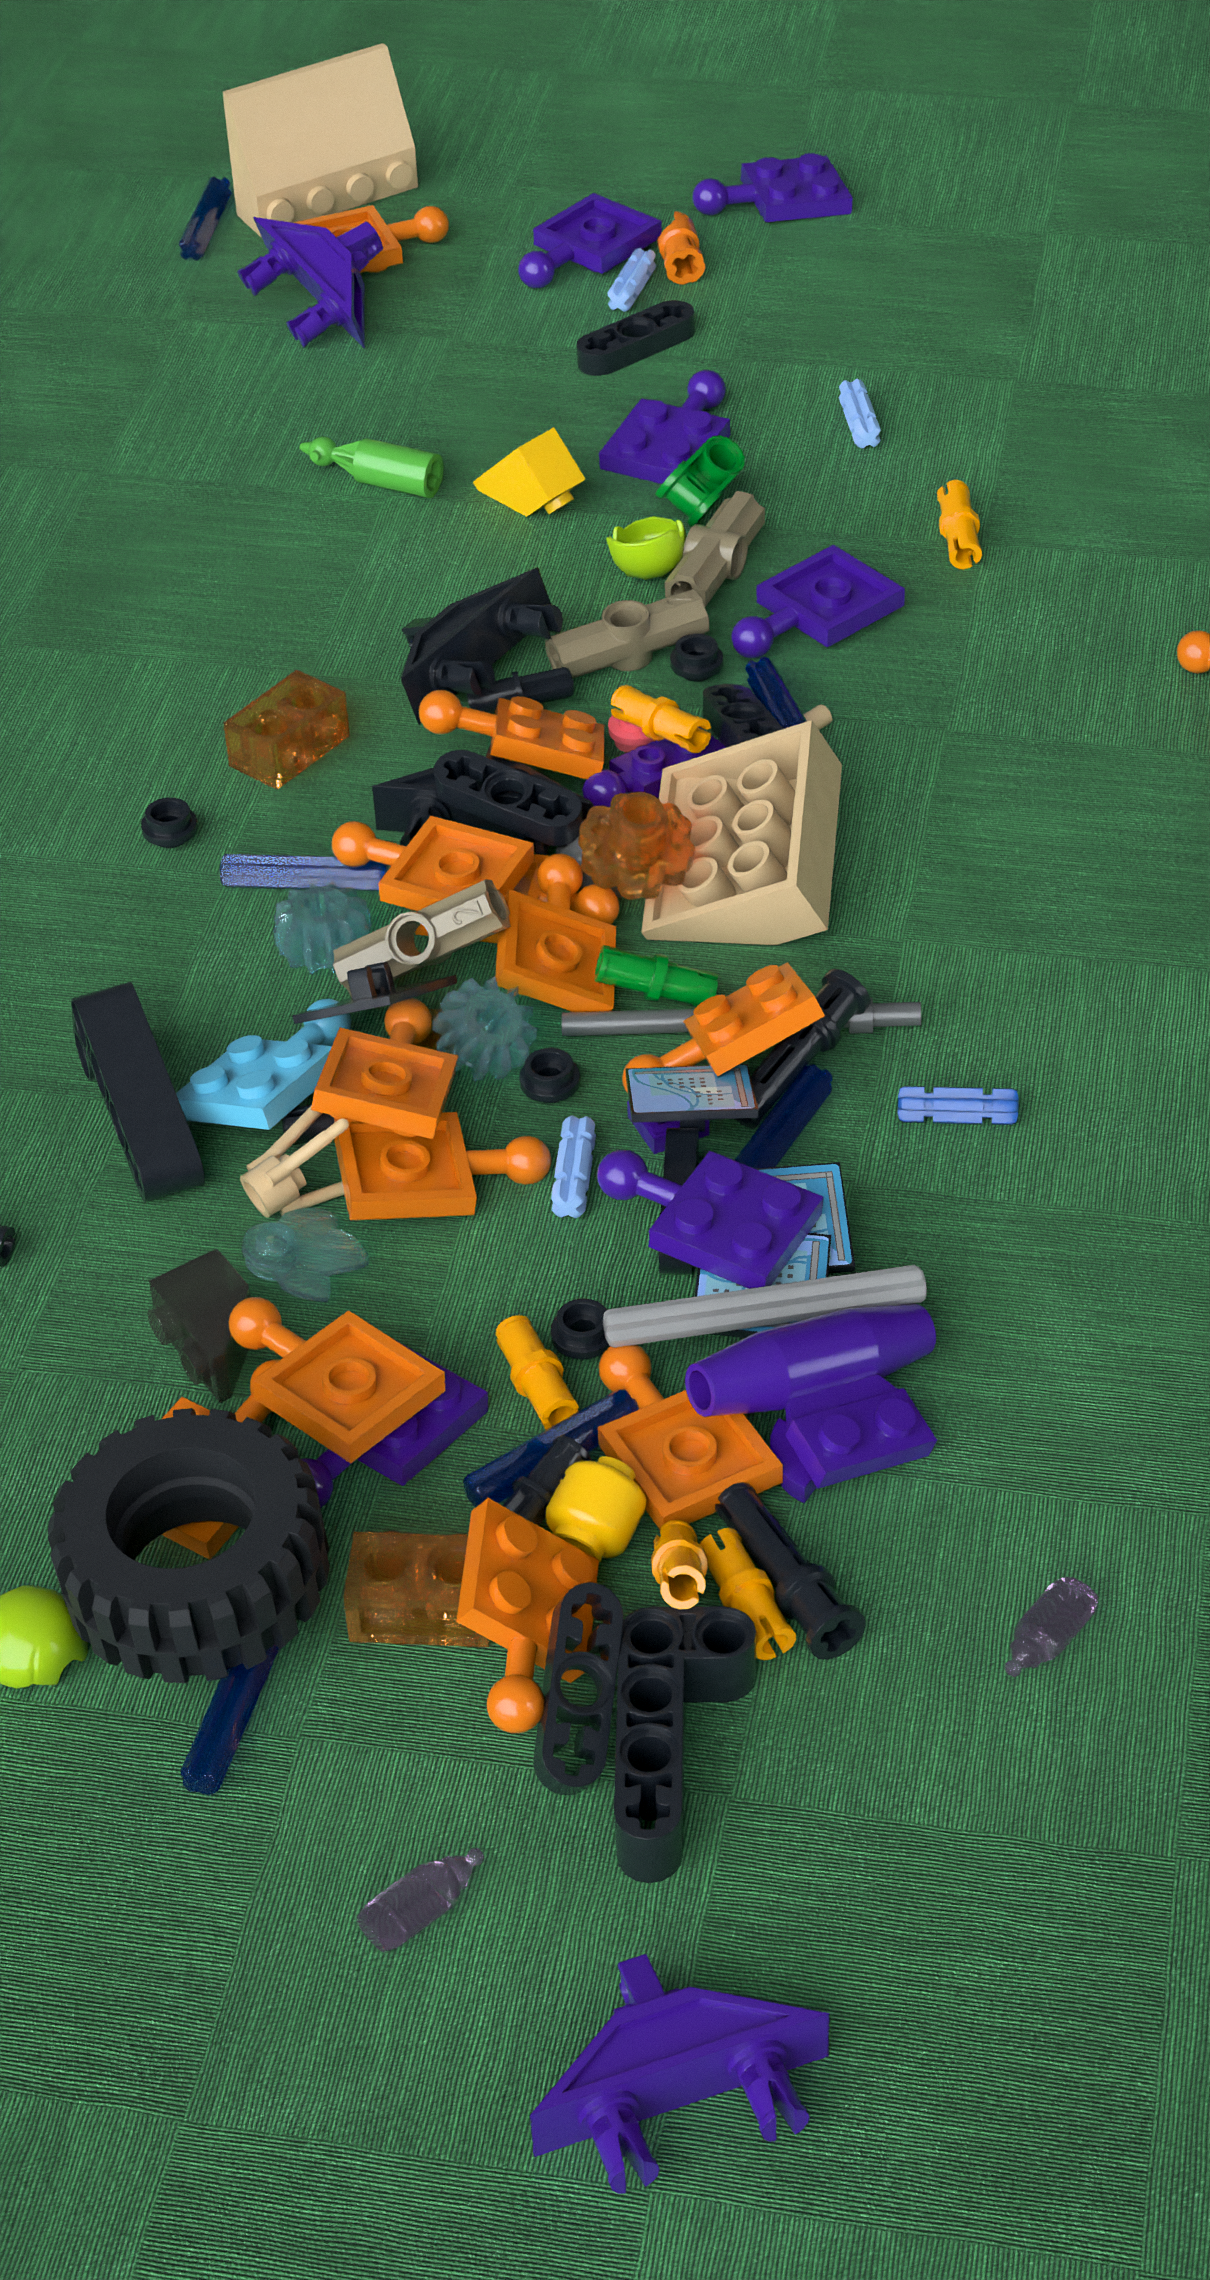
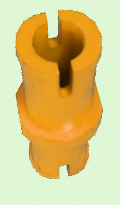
(959, 524)
(660, 718)
(535, 1371)
(679, 1564)
(748, 1590)

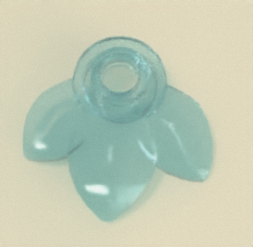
(303, 1252)

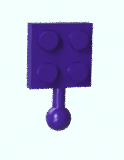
(780, 189)
(590, 233)
(662, 435)
(821, 596)
(721, 1217)
(415, 1441)

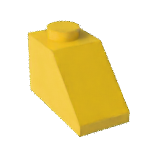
(533, 476)

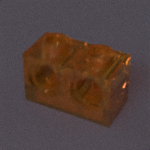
(286, 729)
(407, 1590)

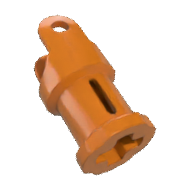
(680, 250)

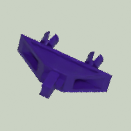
(324, 266)
(672, 2053)

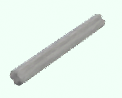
(762, 1306)

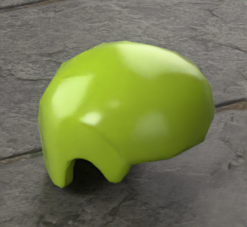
(648, 547)
(36, 1637)

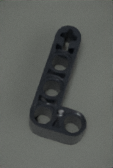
(136, 1088)
(662, 1664)

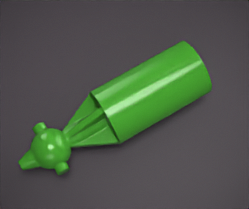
(381, 464)

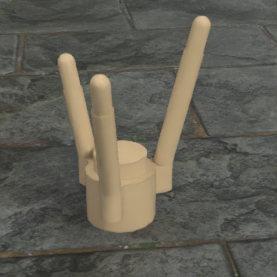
(276, 1179)

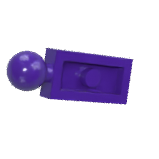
(639, 770)

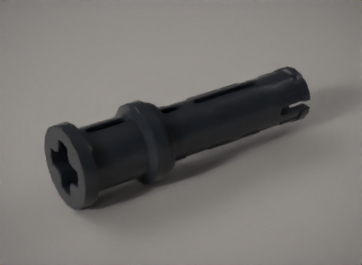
(839, 1001)
(802, 1588)

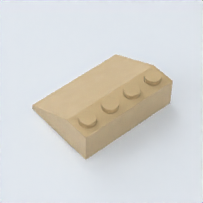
(319, 139)
(760, 841)

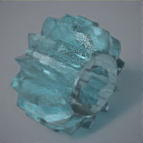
(317, 923)
(506, 1023)

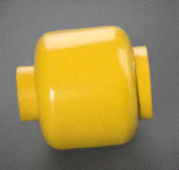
(597, 1507)

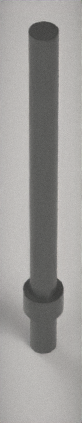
(672, 1020)

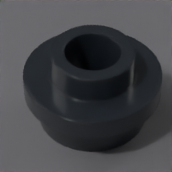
(696, 657)
(169, 823)
(549, 1076)
(580, 1329)

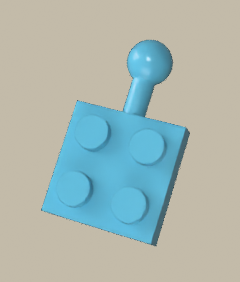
(262, 1078)

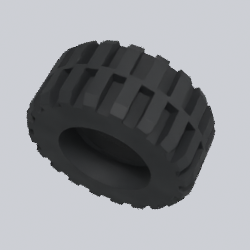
(204, 1613)

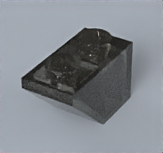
(194, 1314)

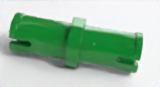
(654, 976)

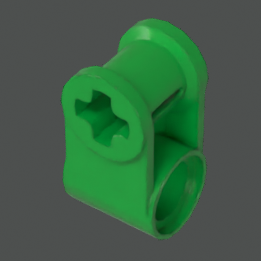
(703, 478)

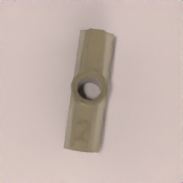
(718, 548)
(628, 634)
(450, 927)

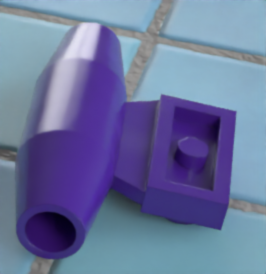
(830, 1384)

